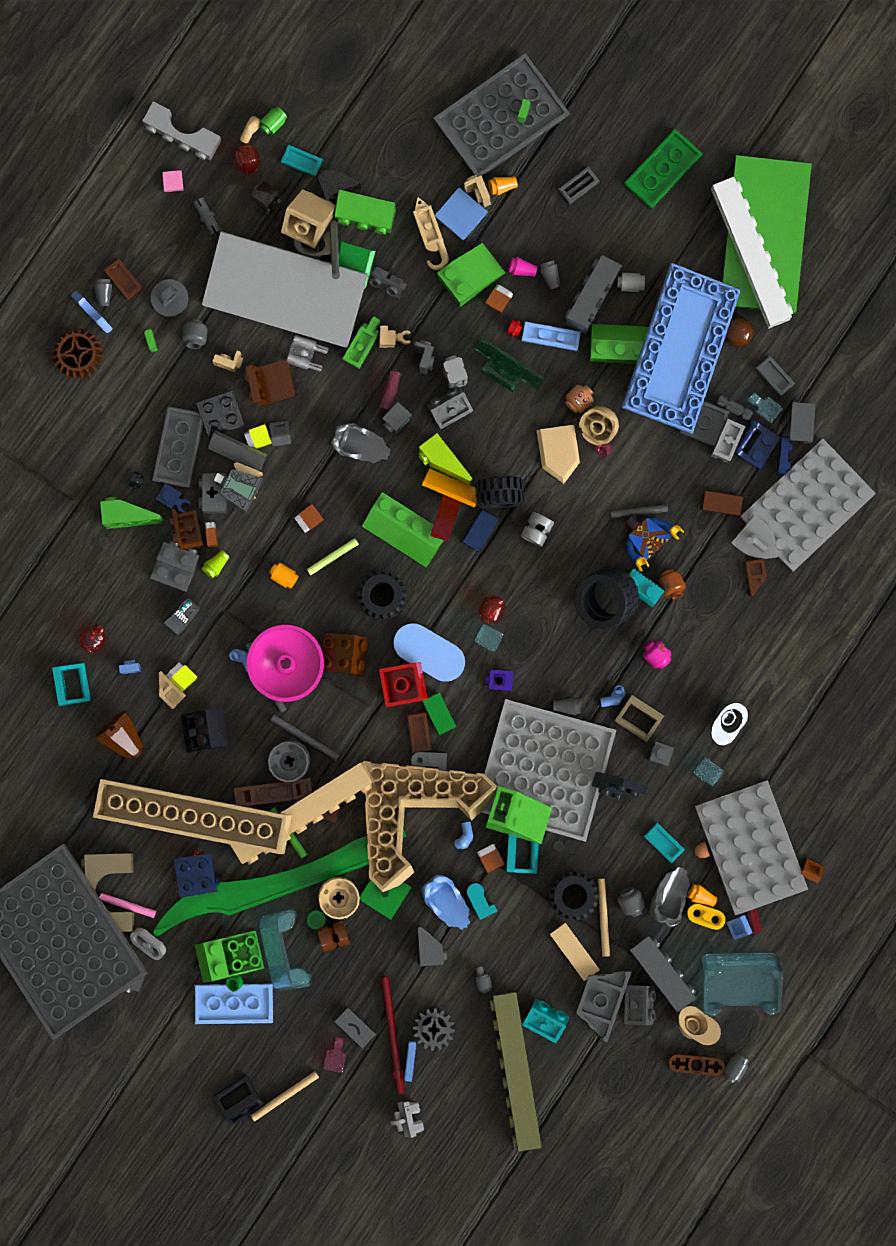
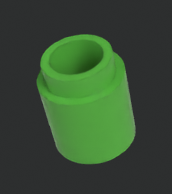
(272, 121)

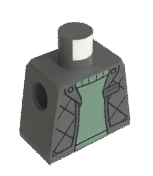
(239, 488)

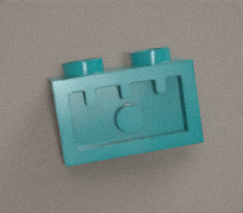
(546, 1021)

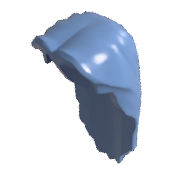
(446, 901)

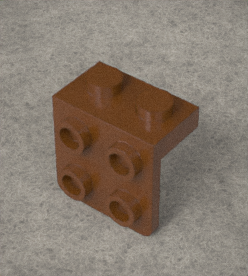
(269, 383)
(344, 653)

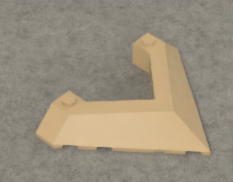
(412, 787)

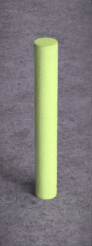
(333, 556)

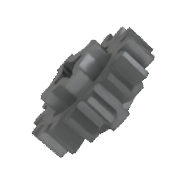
(443, 1029)

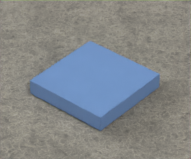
(461, 214)

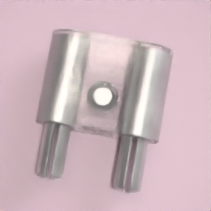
(302, 353)

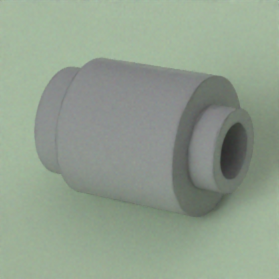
(631, 282)

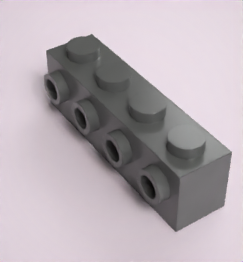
(662, 973)

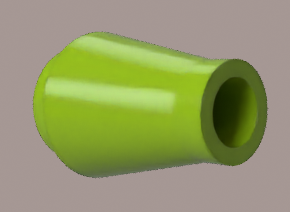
(215, 564)

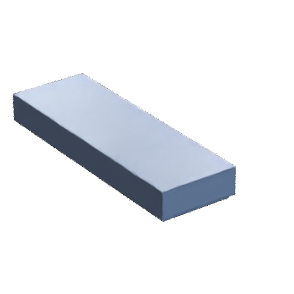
(551, 336)

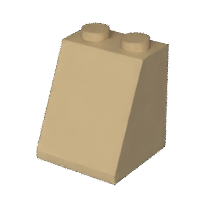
(308, 218)

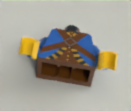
(648, 538)

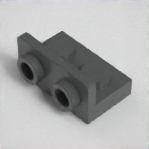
(450, 407)
(639, 1005)

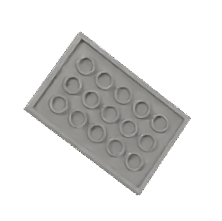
(810, 503)
(751, 848)

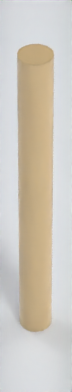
(603, 917)
(284, 1096)

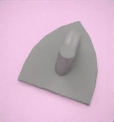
(756, 539)

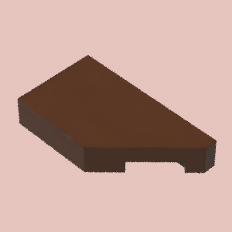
(755, 575)

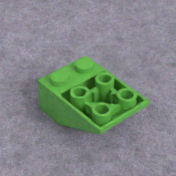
(518, 815)
(229, 956)

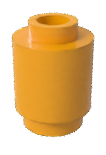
(283, 575)

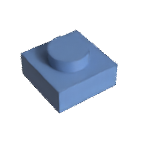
(129, 667)
(739, 927)

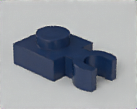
(171, 497)

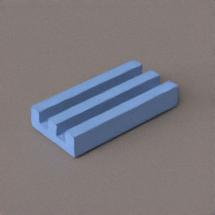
(410, 1061)

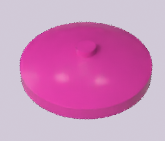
(285, 663)

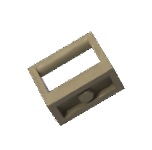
(644, 708)

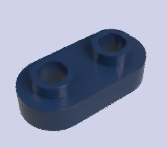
(783, 462)

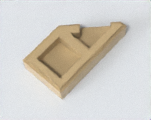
(169, 692)

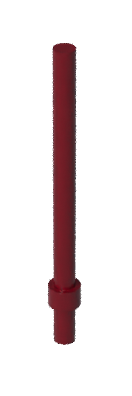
(397, 1074)

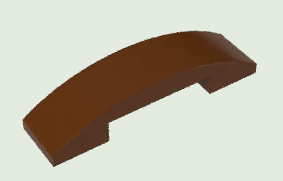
(272, 792)

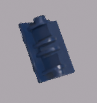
(195, 875)

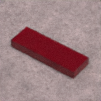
(445, 518)

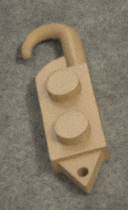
(430, 233)

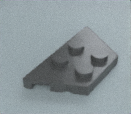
(602, 1000)

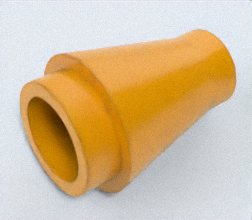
(500, 185)
(700, 895)

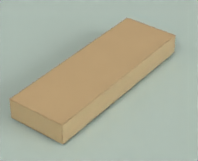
(574, 951)

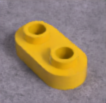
(705, 916)

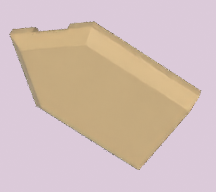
(558, 451)

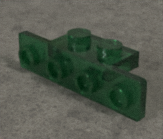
(505, 368)

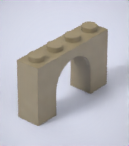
(100, 865)

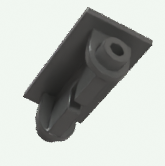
(392, 286)

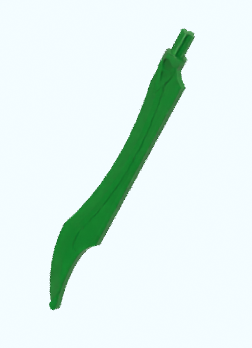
(244, 894)

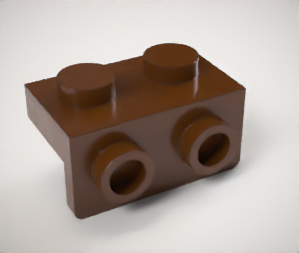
(187, 529)

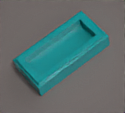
(302, 161)
(664, 843)

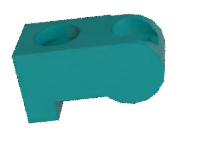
(476, 896)

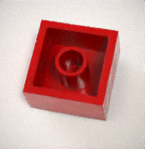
(403, 684)

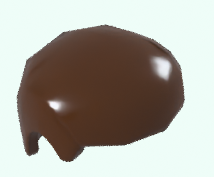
(739, 332)

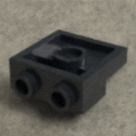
(617, 786)

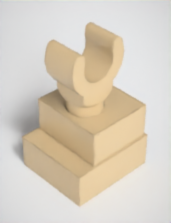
(388, 337)

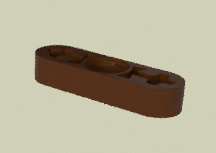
(711, 1060)

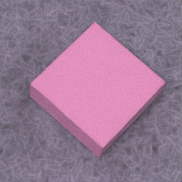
(173, 181)

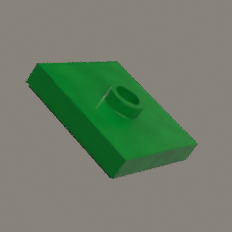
(387, 901)

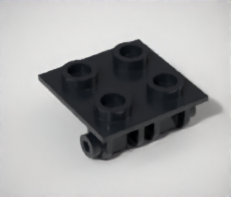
(220, 413)

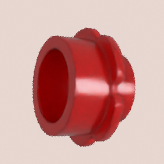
(514, 328)

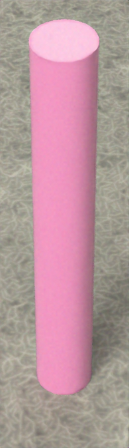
(127, 905)

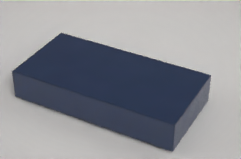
(480, 530)

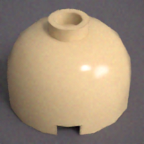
(599, 425)

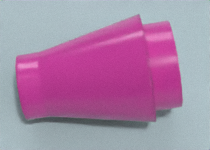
(521, 267)

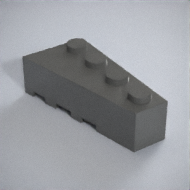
(593, 294)

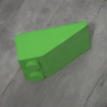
(470, 274)
(123, 514)

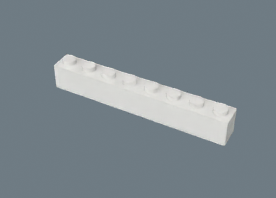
(751, 252)

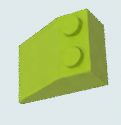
(442, 459)

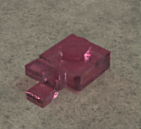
(335, 1058)

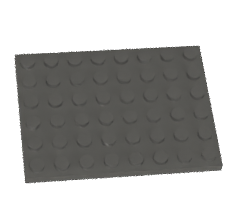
(63, 943)

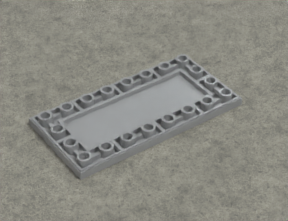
(284, 289)

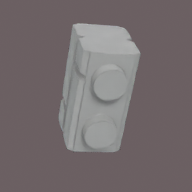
(455, 372)

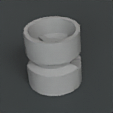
(534, 535)

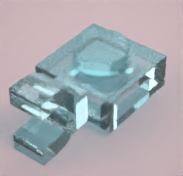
(767, 408)

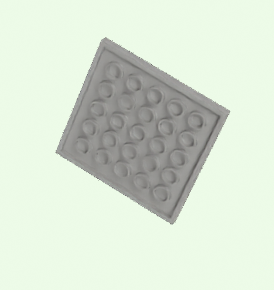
(550, 762)

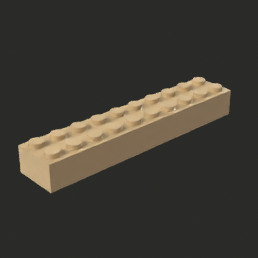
(192, 816)

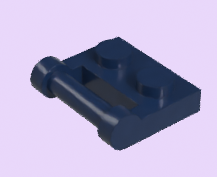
(761, 448)

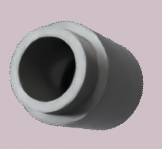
(736, 1068)

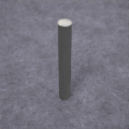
(639, 511)

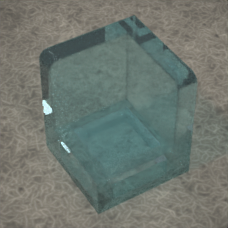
(488, 638)
(708, 772)

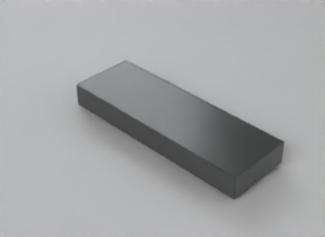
(237, 451)

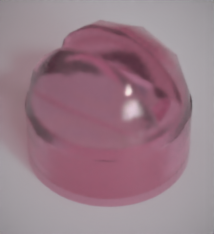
(604, 450)

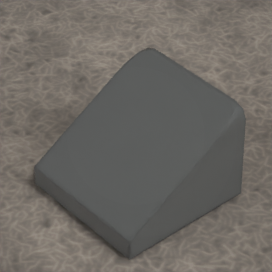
(280, 433)

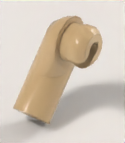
(251, 127)

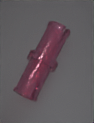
(390, 390)

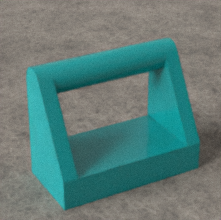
(61, 688)
(511, 857)

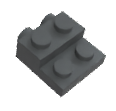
(175, 566)

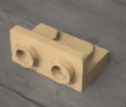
(477, 184)

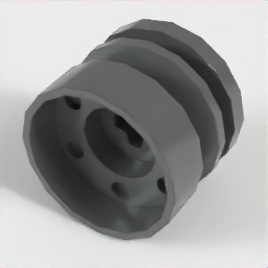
(284, 771)

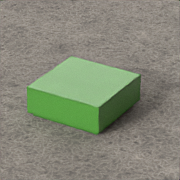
(523, 111)
(151, 340)

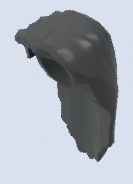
(359, 443)
(670, 898)

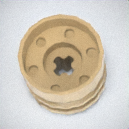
(346, 906)

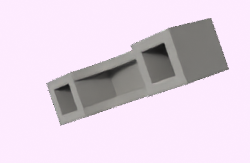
(203, 142)

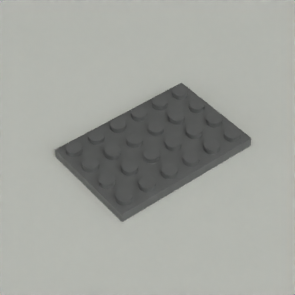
(485, 120)

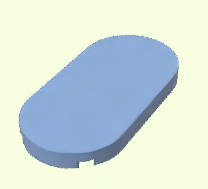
(437, 655)

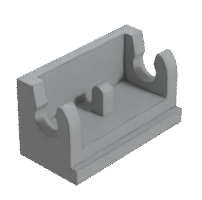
(728, 440)

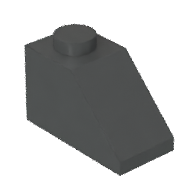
(430, 949)

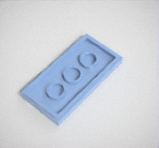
(221, 1006)

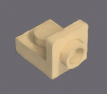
(225, 362)

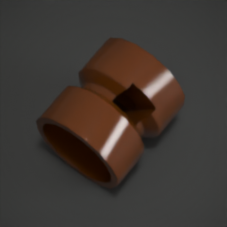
(326, 938)

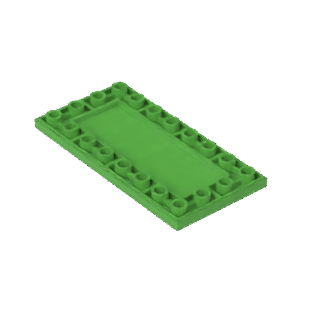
(778, 202)

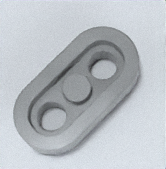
(148, 943)

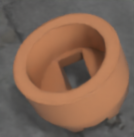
(702, 850)

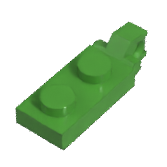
(362, 343)

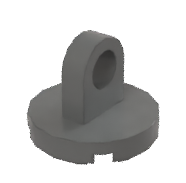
(169, 298)

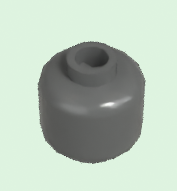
(194, 334)
(631, 902)

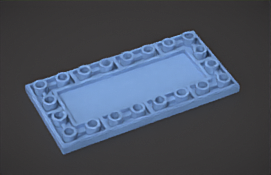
(681, 348)

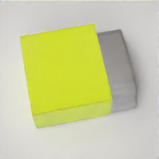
(258, 437)
(181, 676)

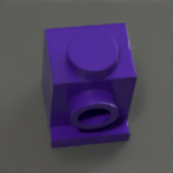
(507, 677)

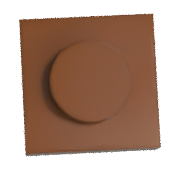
(812, 870)

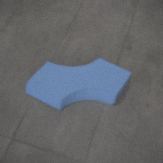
(91, 312)

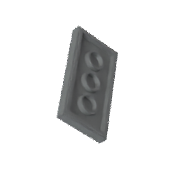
(178, 447)

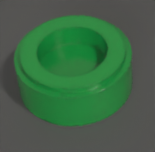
(316, 919)

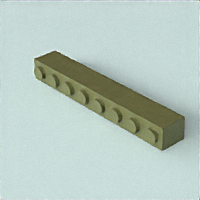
(516, 1070)

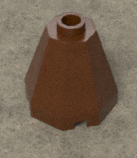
(121, 736)

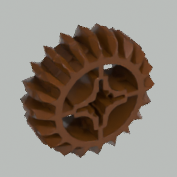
(81, 369)

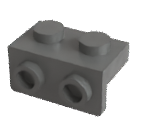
(427, 359)

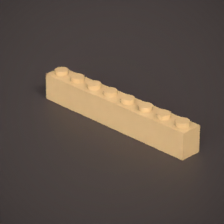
(317, 803)

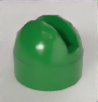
(232, 981)

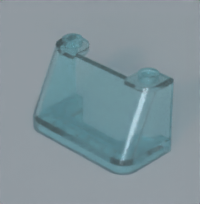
(271, 931)
(742, 981)

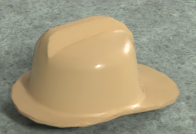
(698, 1026)

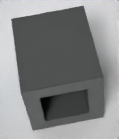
(396, 418)
(661, 754)

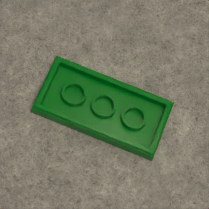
(663, 169)

